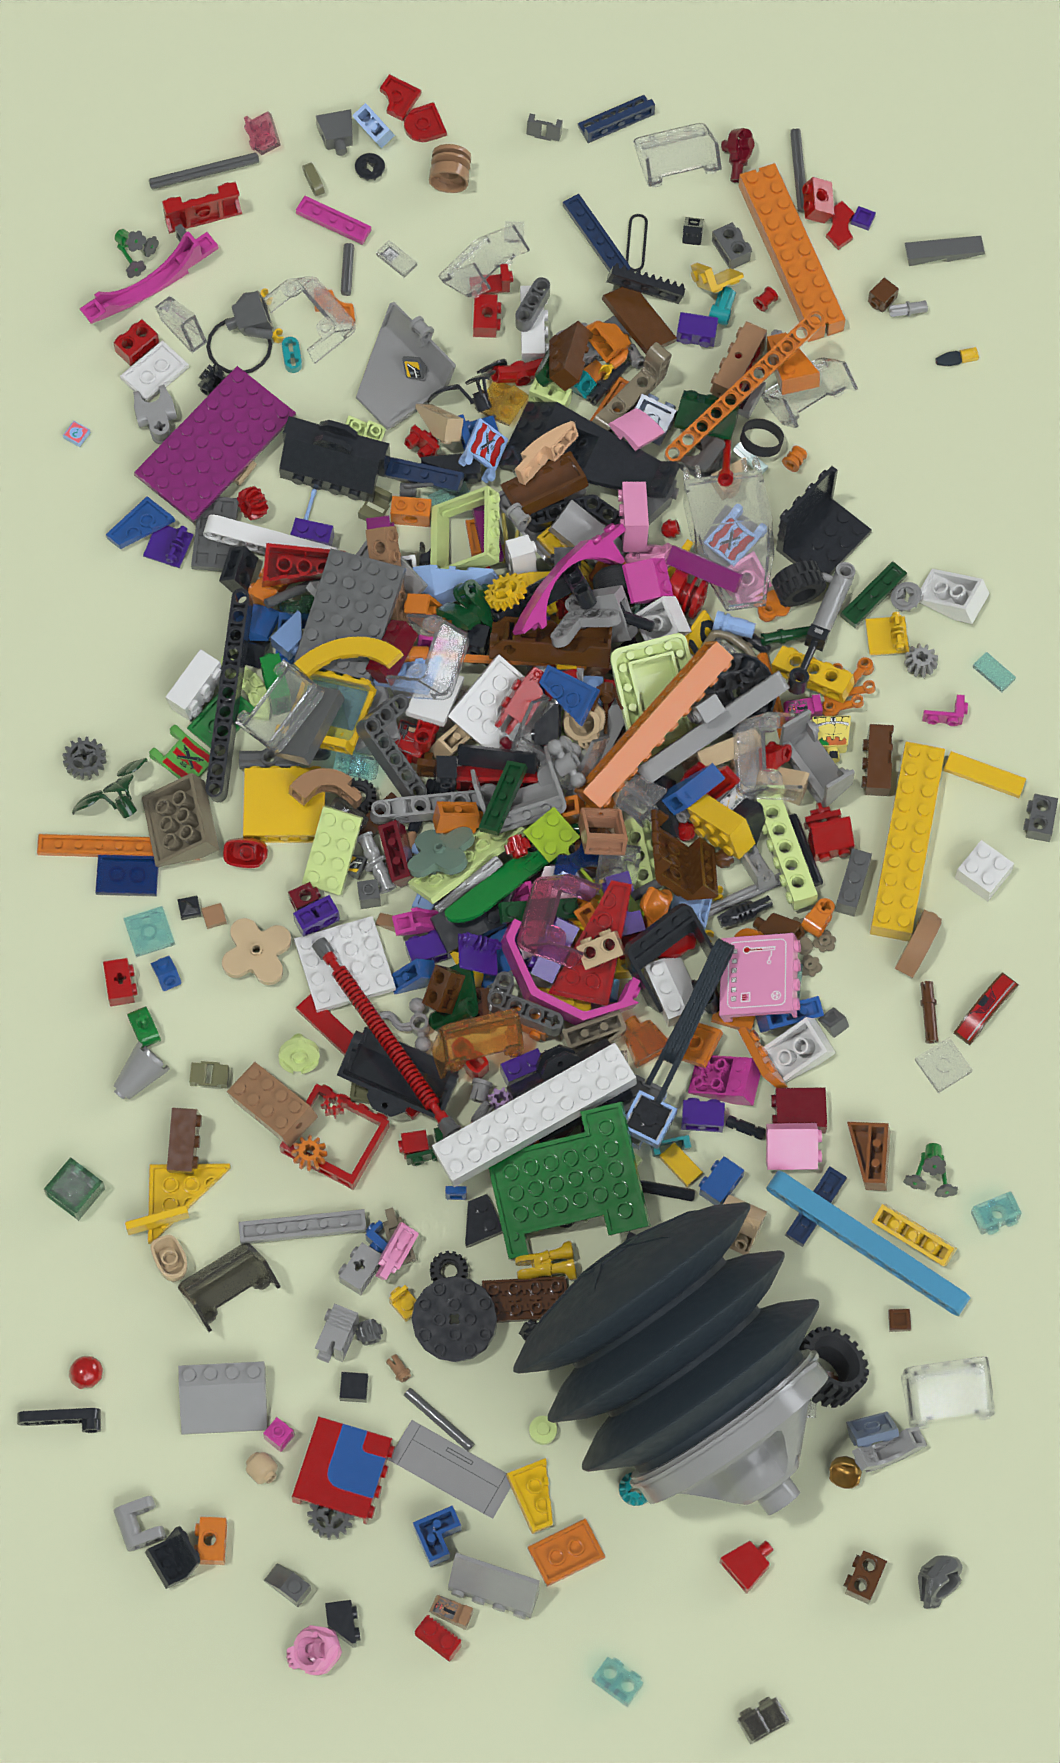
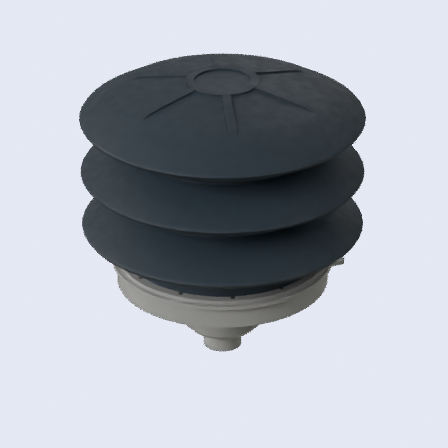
(685, 1363)

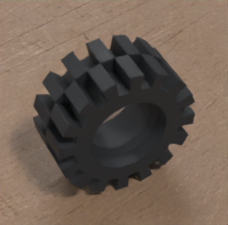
(369, 791)
(448, 1258)

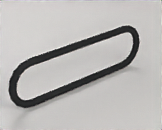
(644, 242)

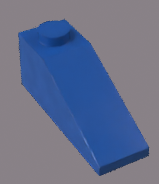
(808, 1008)

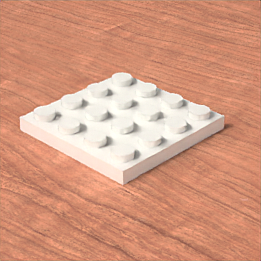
(481, 704)
(357, 948)

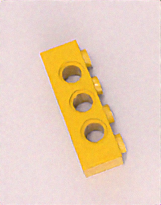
(837, 689)
(914, 1235)

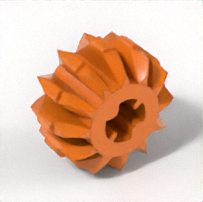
(306, 1160)

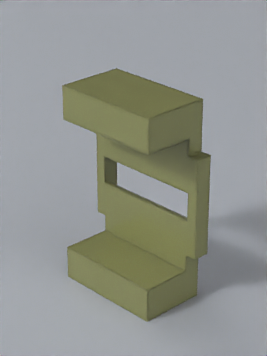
(381, 499)
(198, 1074)

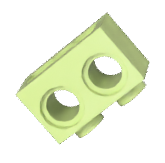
(550, 393)

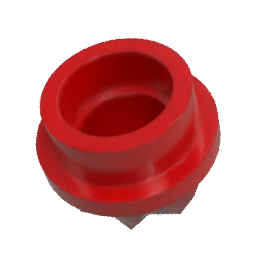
(670, 528)
(686, 831)

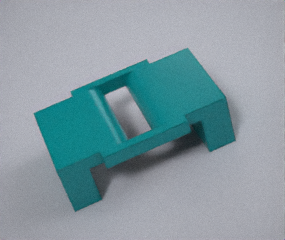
(684, 1139)

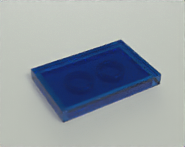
(126, 875)

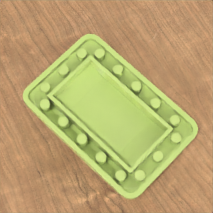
(643, 673)

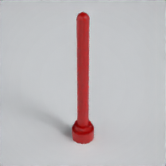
(725, 476)

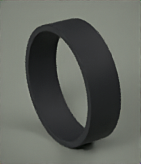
(758, 450)

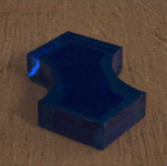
(574, 862)

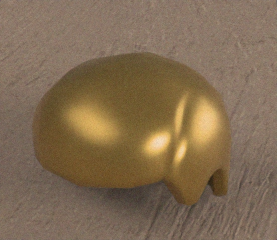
(845, 1472)

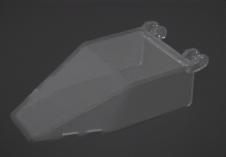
(734, 530)

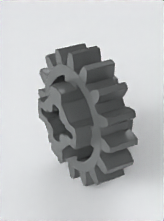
(75, 761)
(322, 1515)

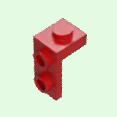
(500, 282)

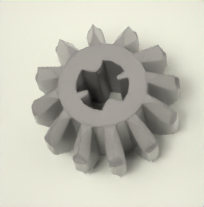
(919, 654)

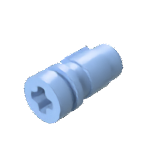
(733, 624)

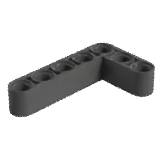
(389, 748)

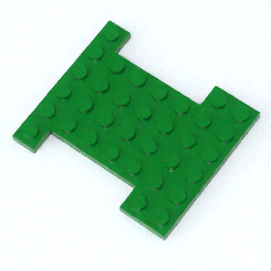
(571, 1181)

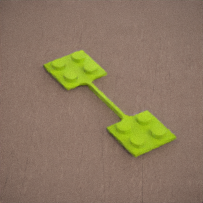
(554, 836)

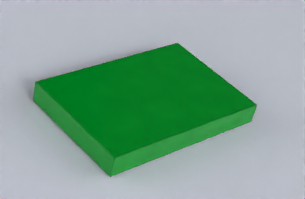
(203, 724)

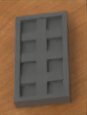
(209, 553)

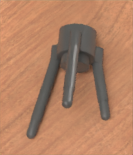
(410, 489)

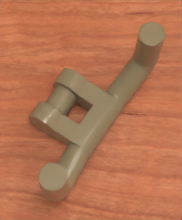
(737, 640)

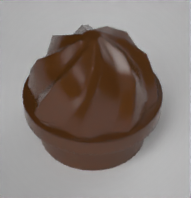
(723, 859)

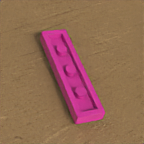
(333, 220)

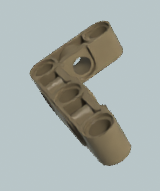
(651, 375)

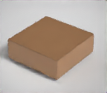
(213, 916)

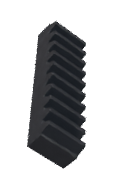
(646, 284)

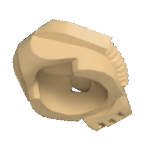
(589, 731)

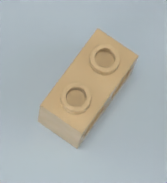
(602, 953)

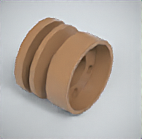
(450, 168)

